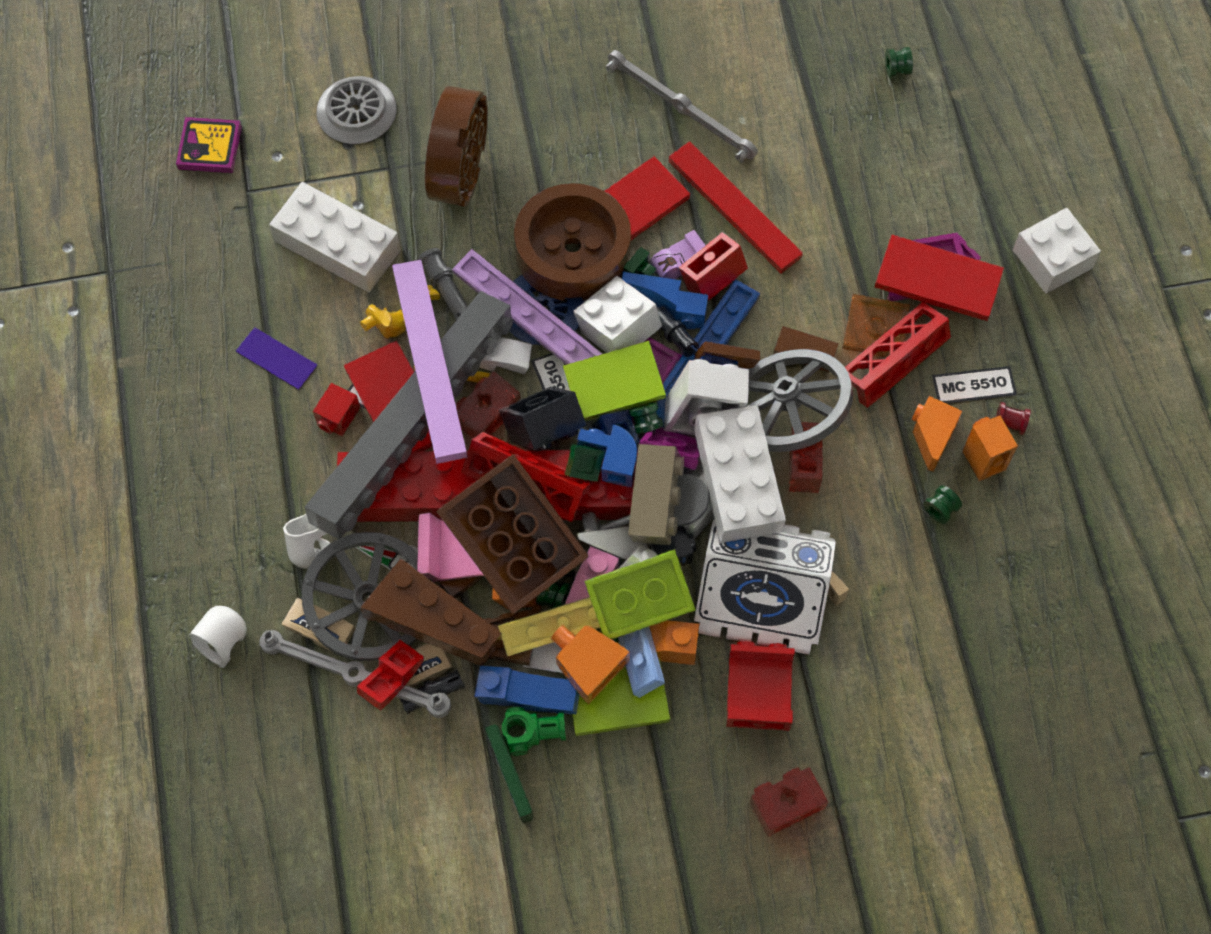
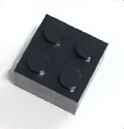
(543, 418)

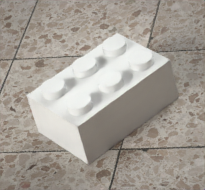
(704, 390)

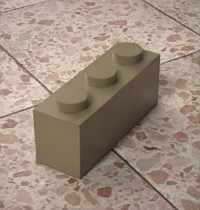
(655, 494)

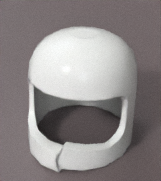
(300, 541)
(221, 629)

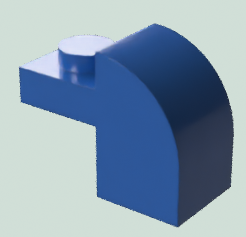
(619, 453)

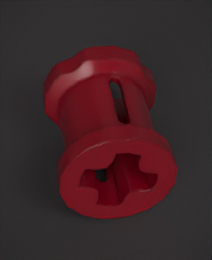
(1014, 418)

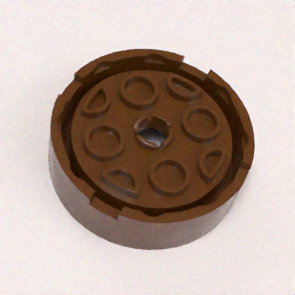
(456, 146)
(572, 216)

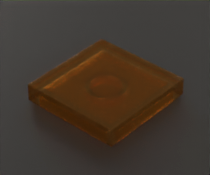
(871, 319)

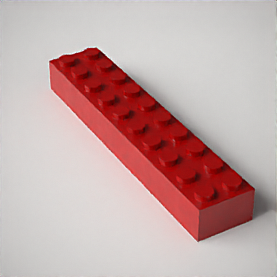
(425, 487)

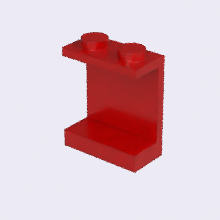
(760, 686)

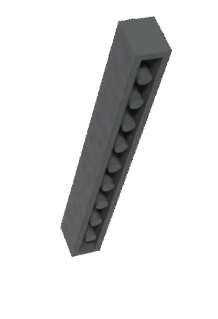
(404, 421)

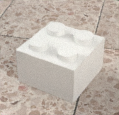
(1056, 250)
(617, 316)

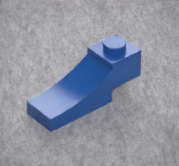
(666, 292)
(525, 690)

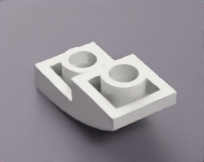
(509, 355)

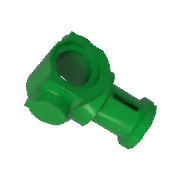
(536, 729)

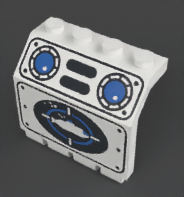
(767, 587)

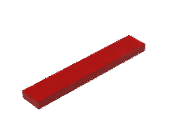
(735, 207)

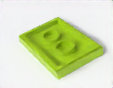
(615, 380)
(640, 595)
(619, 709)

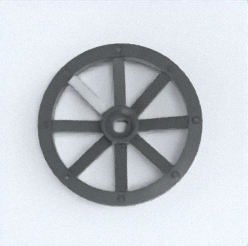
(789, 394)
(361, 591)

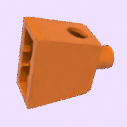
(589, 659)

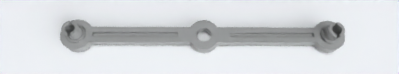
(682, 105)
(272, 643)

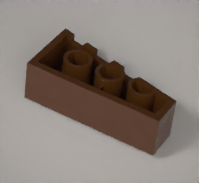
(423, 610)

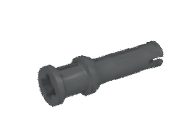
(442, 278)

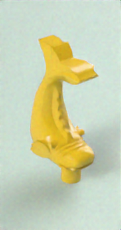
(390, 323)

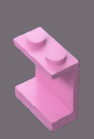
(441, 553)

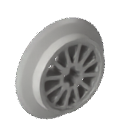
(377, 96)

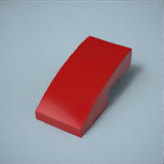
(391, 676)

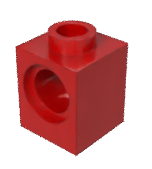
(336, 410)

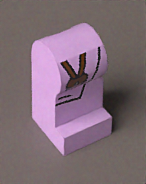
(668, 260)

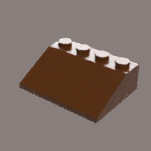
(512, 533)

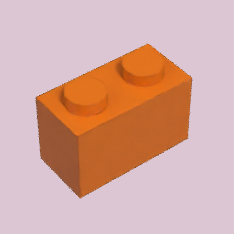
(989, 447)

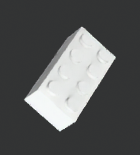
(335, 236)
(739, 473)

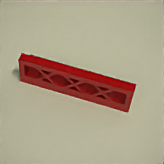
(905, 357)
(539, 469)

